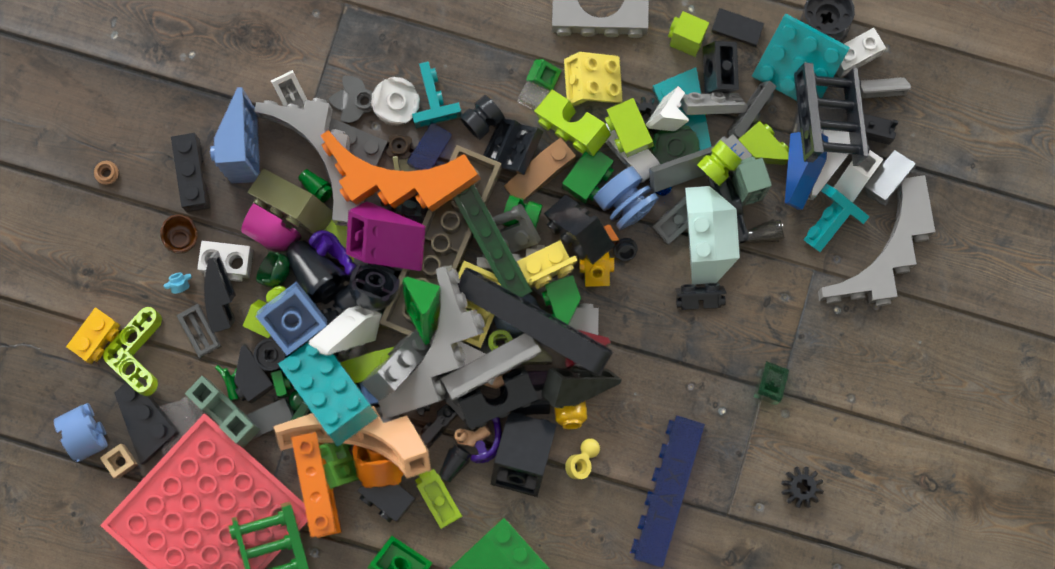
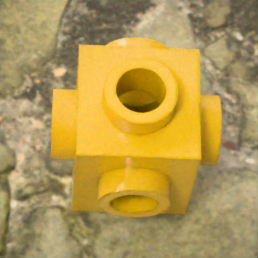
(599, 272)

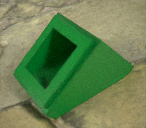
(543, 74)

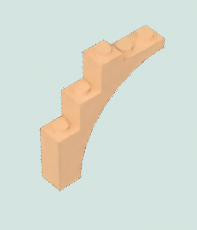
(391, 439)

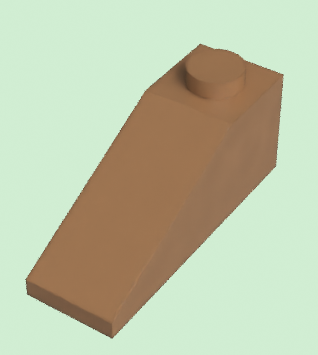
(541, 170)

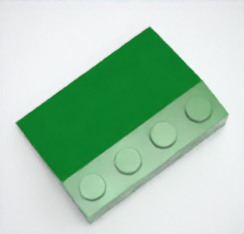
(500, 550)

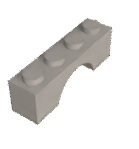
(629, 19)

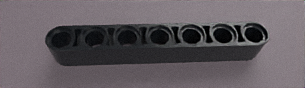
(534, 321)

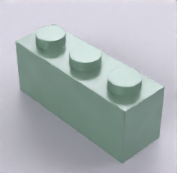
(751, 181)

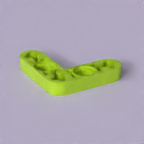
(126, 355)

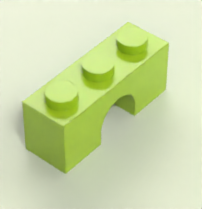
(585, 134)

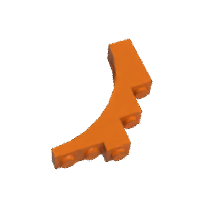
(434, 185)

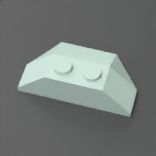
(710, 234)

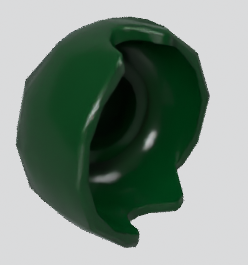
(273, 270)

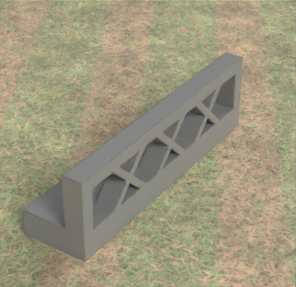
(490, 366)

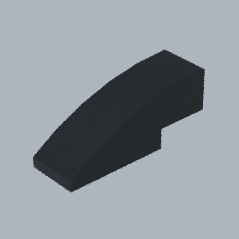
(218, 294)

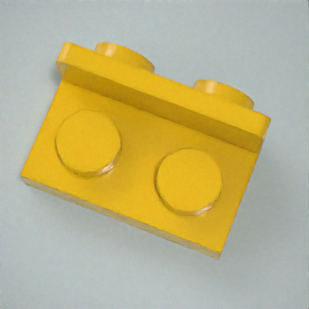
(94, 336)

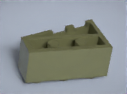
(290, 201)

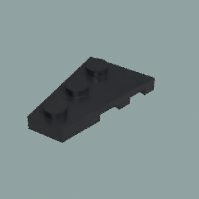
(145, 422)

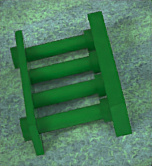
(290, 541)

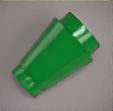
(316, 185)

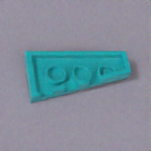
(689, 83)

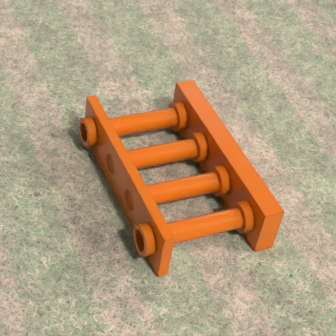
(317, 496)

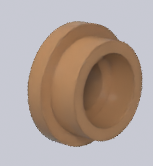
(101, 167)

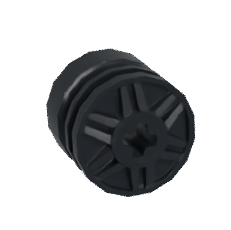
(837, 13)

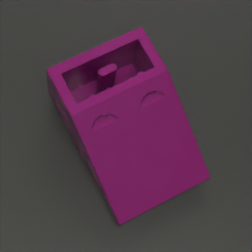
(384, 237)

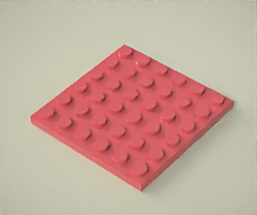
(189, 499)

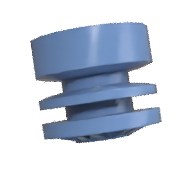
(626, 198)

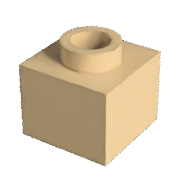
(111, 461)

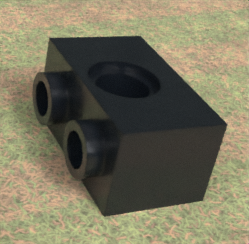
(720, 67)

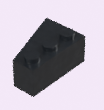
(579, 229)

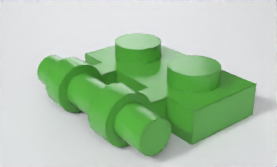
(337, 470)

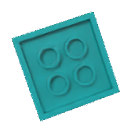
(791, 47)

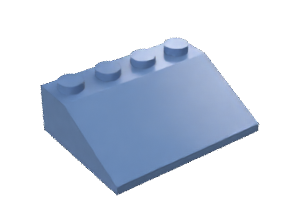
(237, 141)

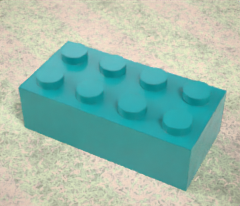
(328, 392)

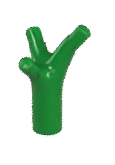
(229, 382)

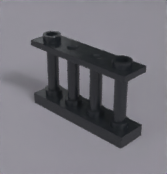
(812, 124)

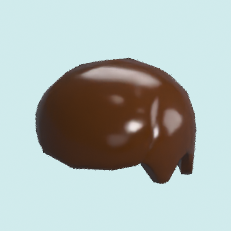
(178, 234)

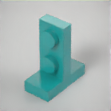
(436, 113)
(833, 218)

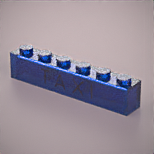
(668, 491)

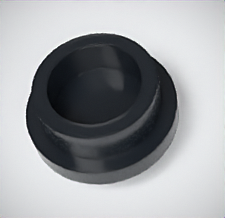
(625, 249)

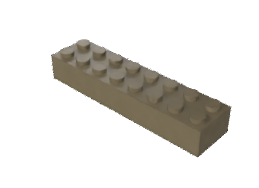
(445, 240)

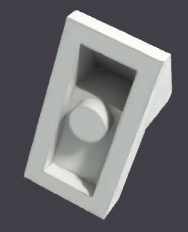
(667, 114)

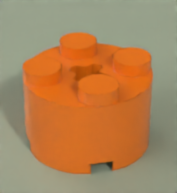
(374, 468)

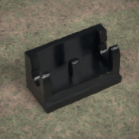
(879, 129)

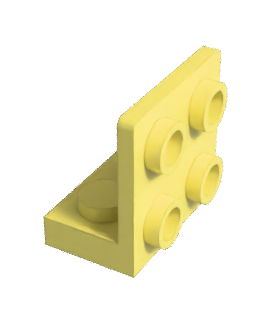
(593, 78)
(545, 264)

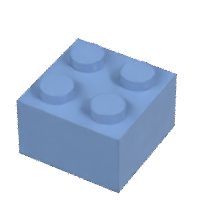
(291, 318)

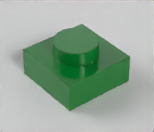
(281, 383)

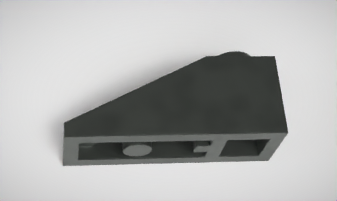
(575, 386)

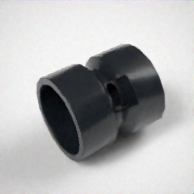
(482, 117)
(269, 355)

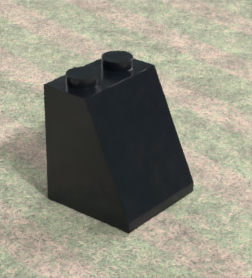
(523, 454)

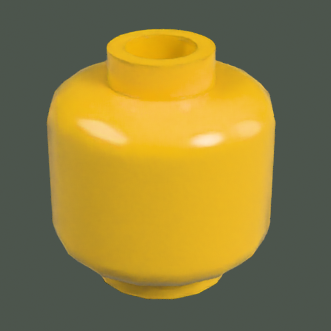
(571, 416)

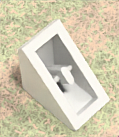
(289, 89)

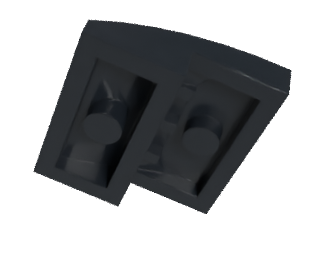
(513, 145)

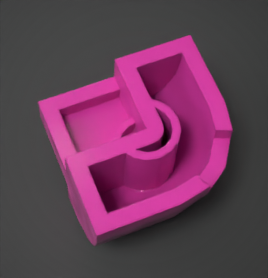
(268, 229)

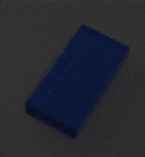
(429, 148)

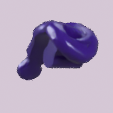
(326, 242)
(484, 455)

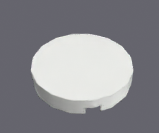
(395, 101)

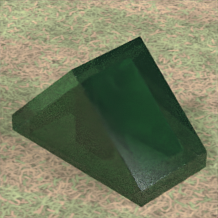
(771, 383)

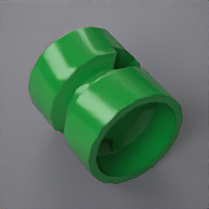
(533, 210)

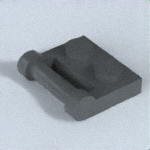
(518, 235)

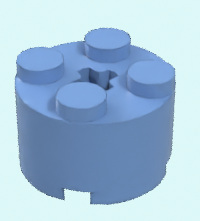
(81, 432)

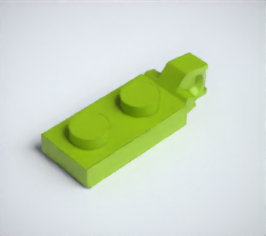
(438, 498)

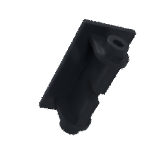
(691, 295)

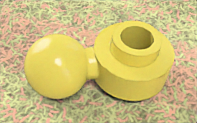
(589, 449)

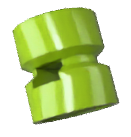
(720, 162)

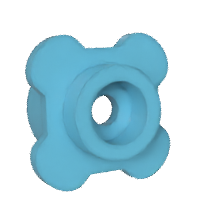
(178, 282)

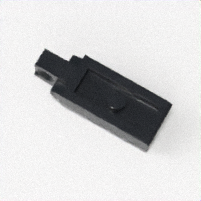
(434, 430)

